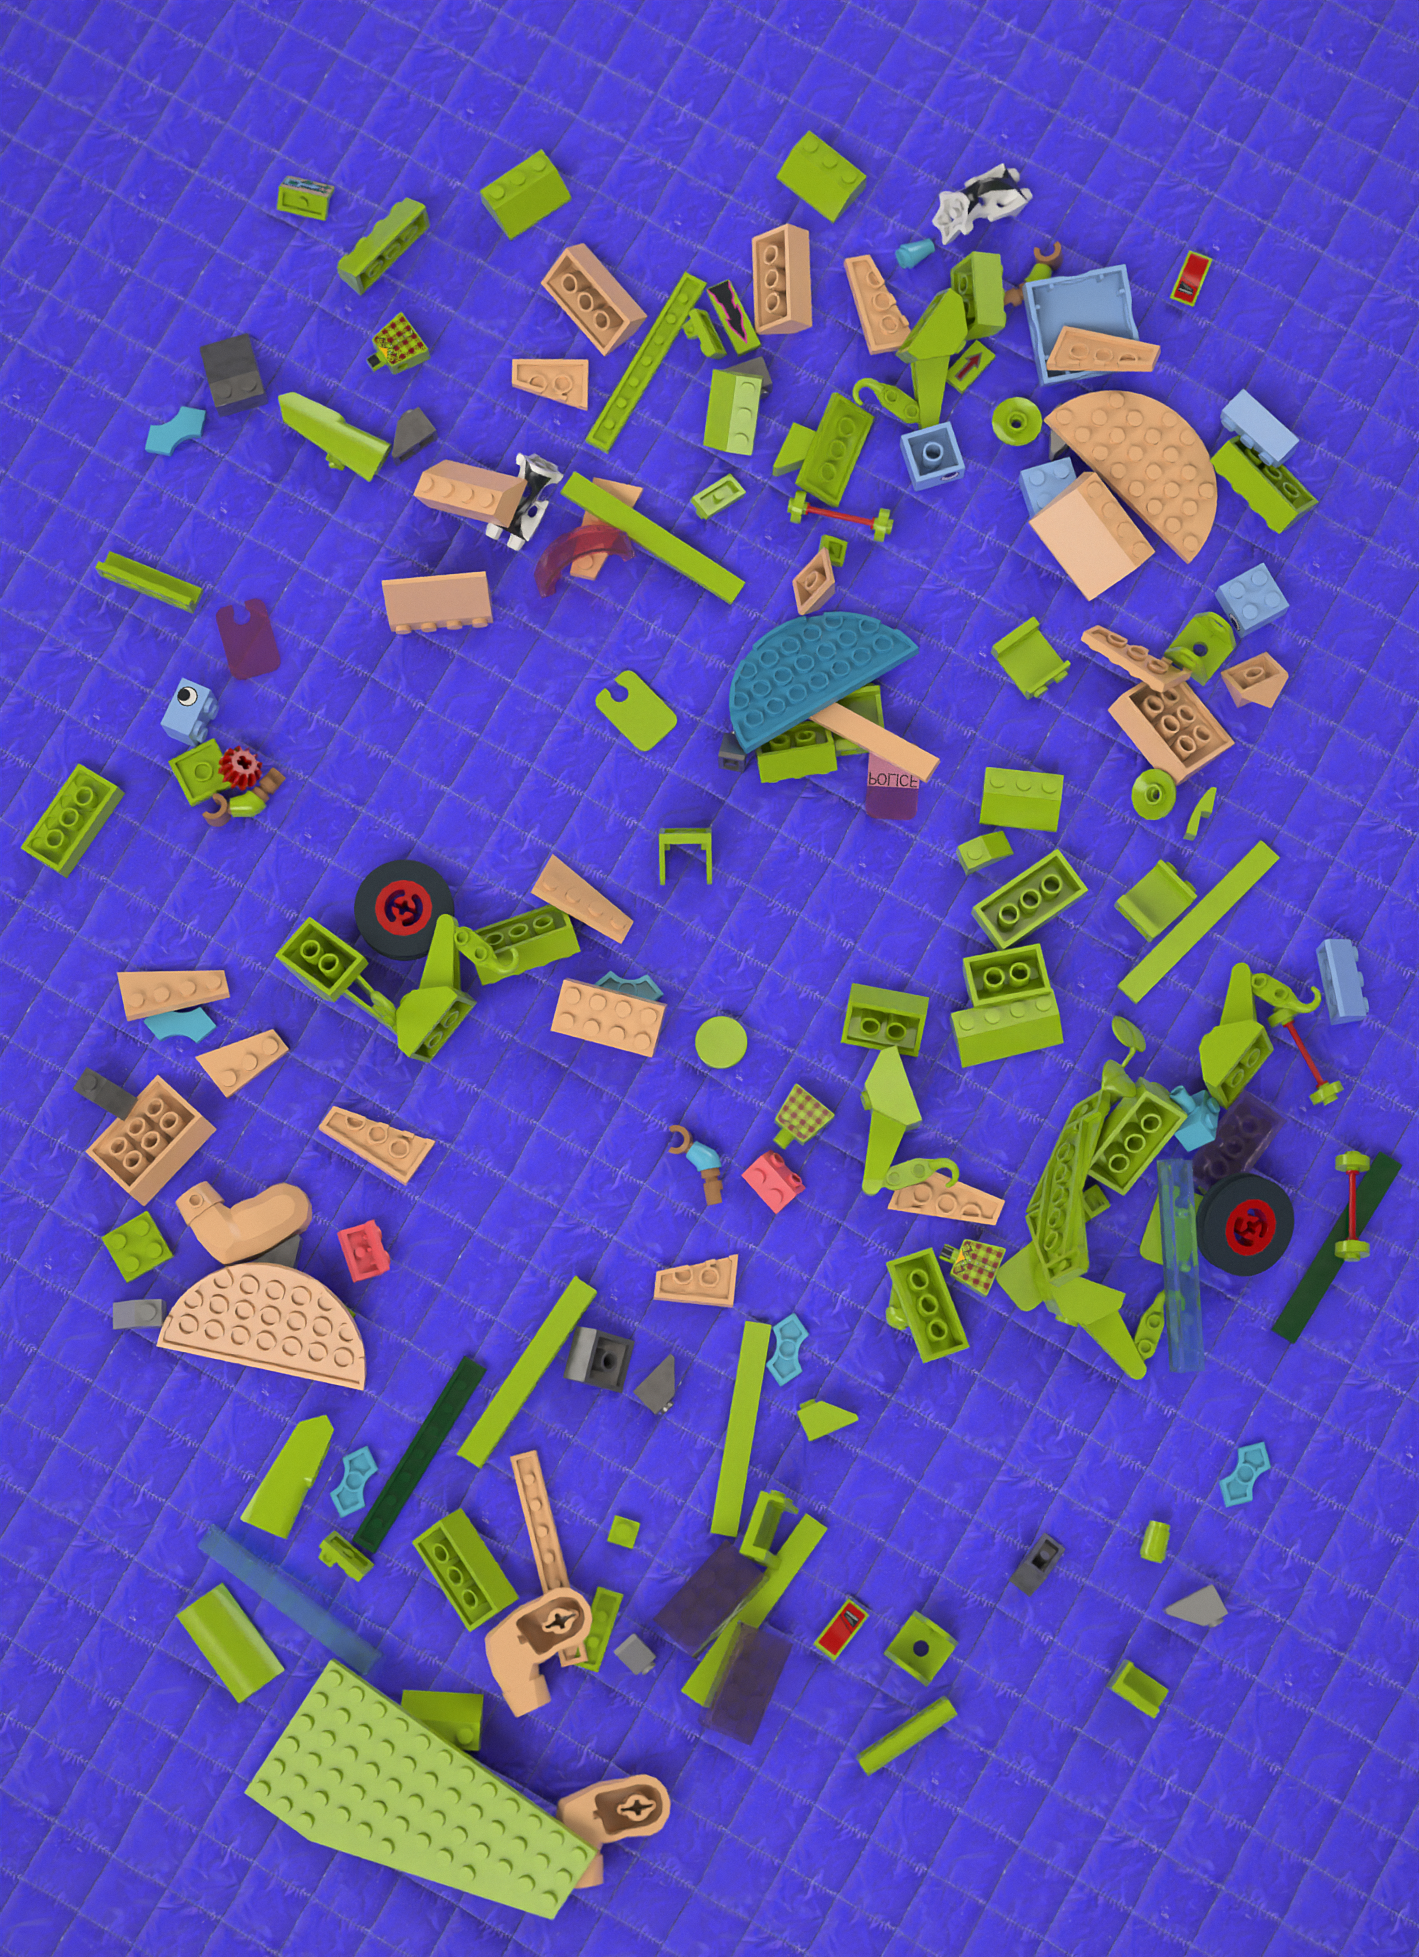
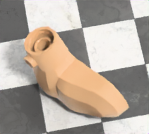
(249, 1226)
(531, 1637)
(612, 1812)

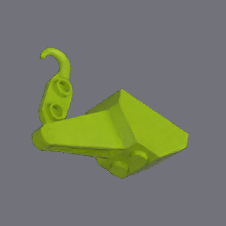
(928, 350)
(330, 967)
(439, 1006)
(1240, 1044)
(893, 1113)
(1097, 1312)

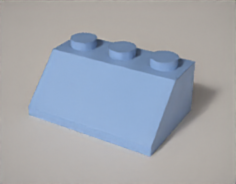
(1259, 429)
(1341, 981)

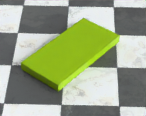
(834, 450)

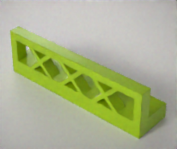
(150, 582)

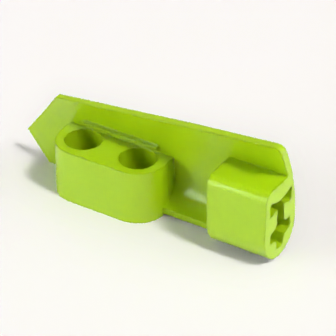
(329, 431)
(290, 1477)

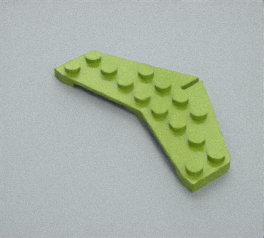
(1057, 1203)

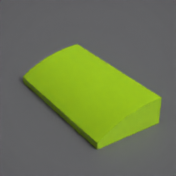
(72, 820)
(927, 1305)
(230, 1643)

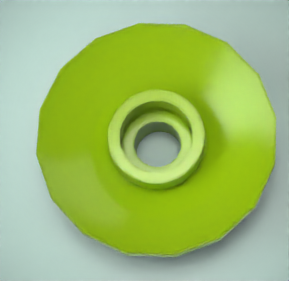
(1017, 410)
(1146, 790)

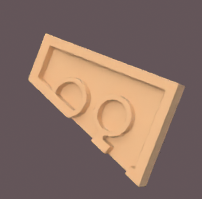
(553, 378)

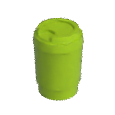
(1155, 1542)

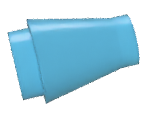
(913, 253)

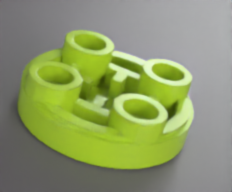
(721, 1042)

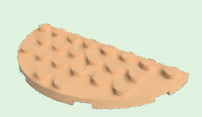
(1147, 460)
(269, 1321)

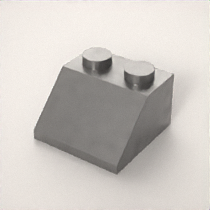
(598, 1359)

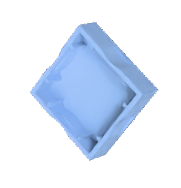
(1091, 302)

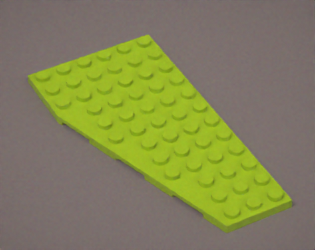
(397, 1793)

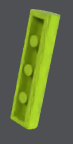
(906, 1735)

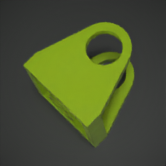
(1205, 631)
(685, 836)
(939, 1643)

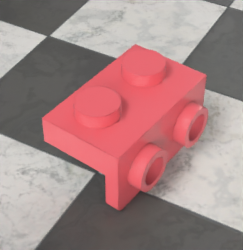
(773, 1181)
(364, 1251)

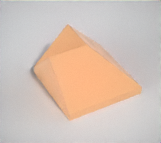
(814, 583)
(1255, 681)

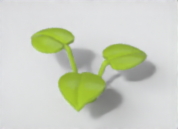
(1113, 1074)

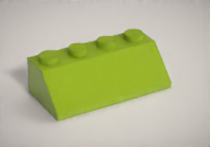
(383, 245)
(1268, 489)
(536, 935)
(1006, 1029)
(1134, 1136)
(465, 1569)

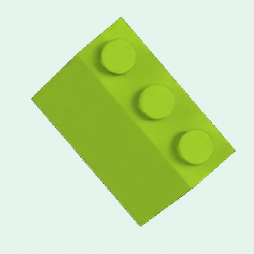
(821, 177)
(525, 195)
(980, 285)
(733, 411)
(797, 753)
(1021, 799)
(1006, 975)
(884, 1019)
(450, 1714)

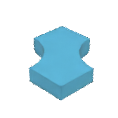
(166, 437)
(641, 987)
(192, 1024)
(789, 1336)
(1250, 1464)
(350, 1493)

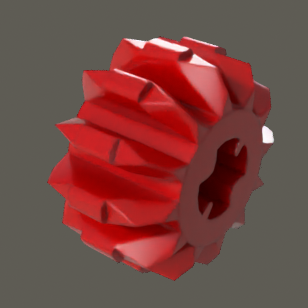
(240, 768)

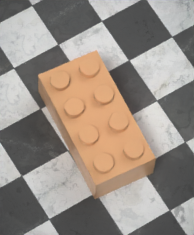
(609, 1017)

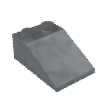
(233, 375)

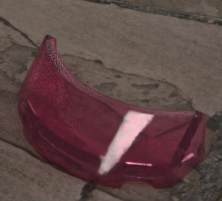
(575, 545)

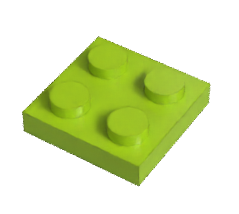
(137, 1247)

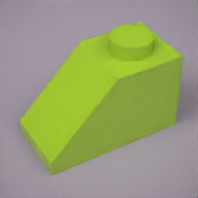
(793, 450)
(983, 851)
(823, 1418)

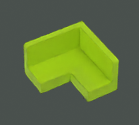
(1137, 1688)

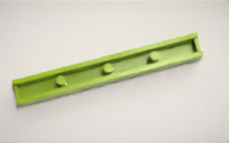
(527, 1372)

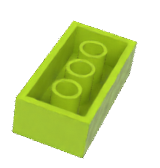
(1029, 901)

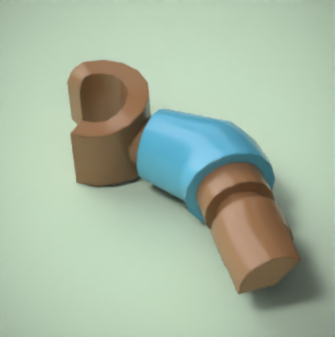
(705, 1160)

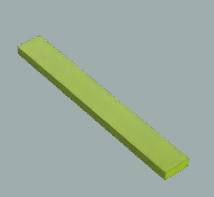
(646, 363)
(653, 538)
(1198, 922)
(740, 1429)
(792, 1555)

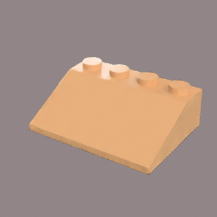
(1091, 535)
(438, 602)
(1171, 729)
(151, 1141)

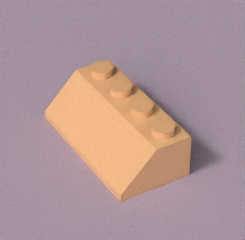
(782, 281)
(593, 298)
(471, 492)

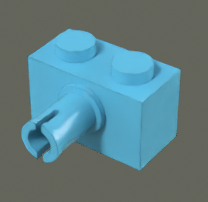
(1202, 1117)

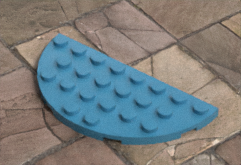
(808, 668)

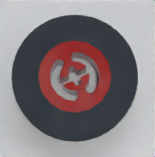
(384, 884)
(1262, 1236)

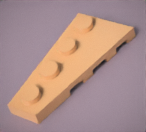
(877, 309)
(1095, 351)
(591, 565)
(1135, 659)
(579, 899)
(166, 991)
(385, 1147)
(956, 1202)

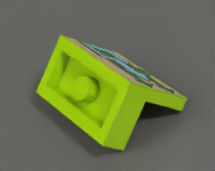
(304, 197)

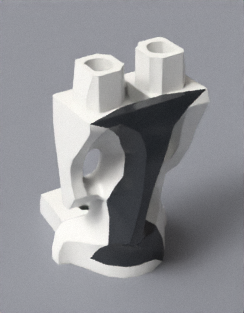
(964, 207)
(522, 527)

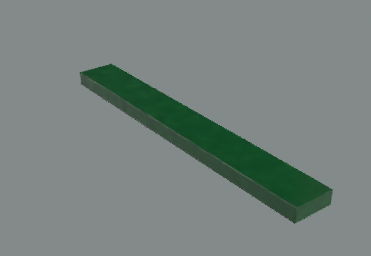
(1325, 1263)
(419, 1454)

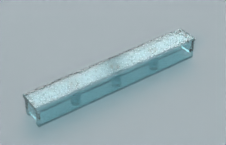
(1180, 1265)
(290, 1599)

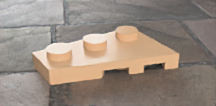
(242, 1061)
(700, 1283)

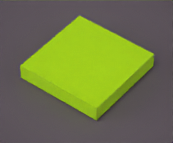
(198, 772)

